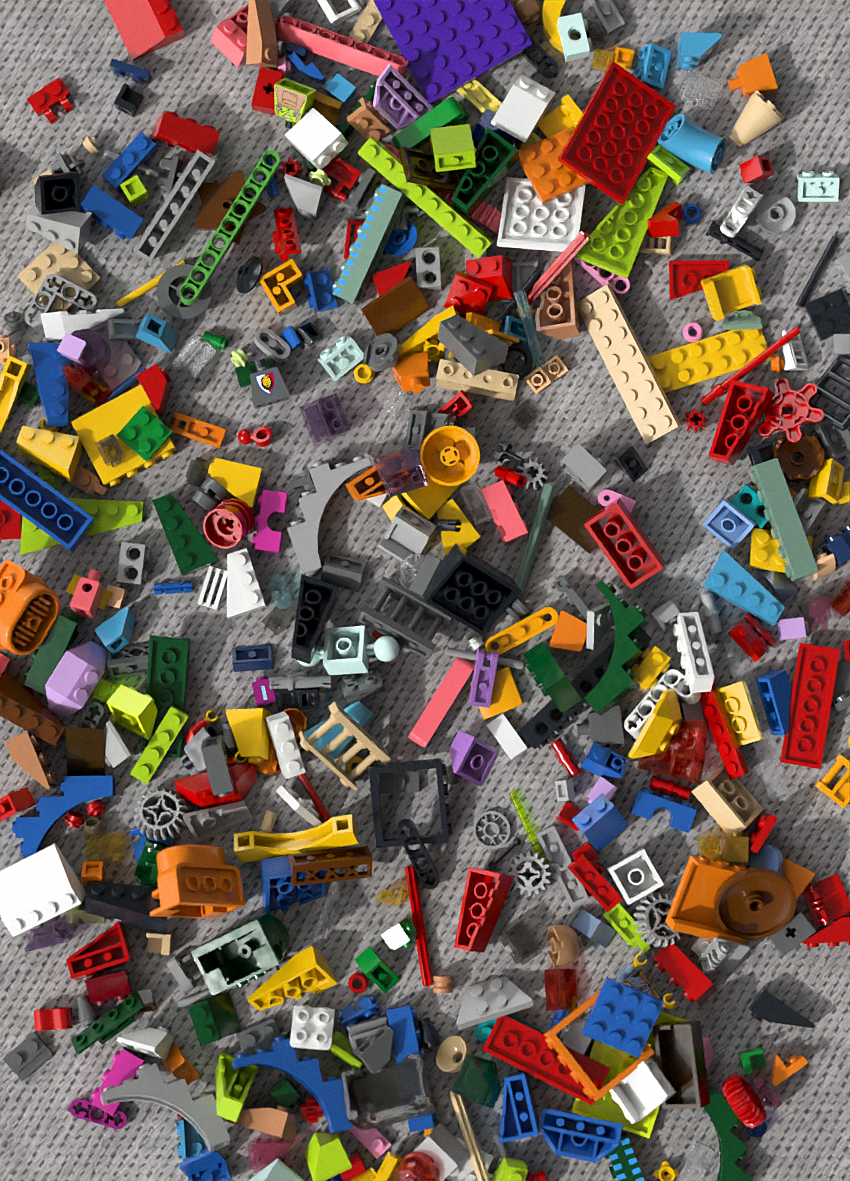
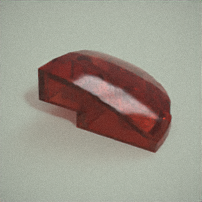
(685, 755)

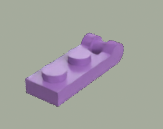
(483, 679)

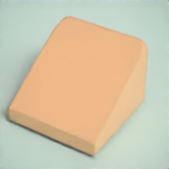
(117, 597)

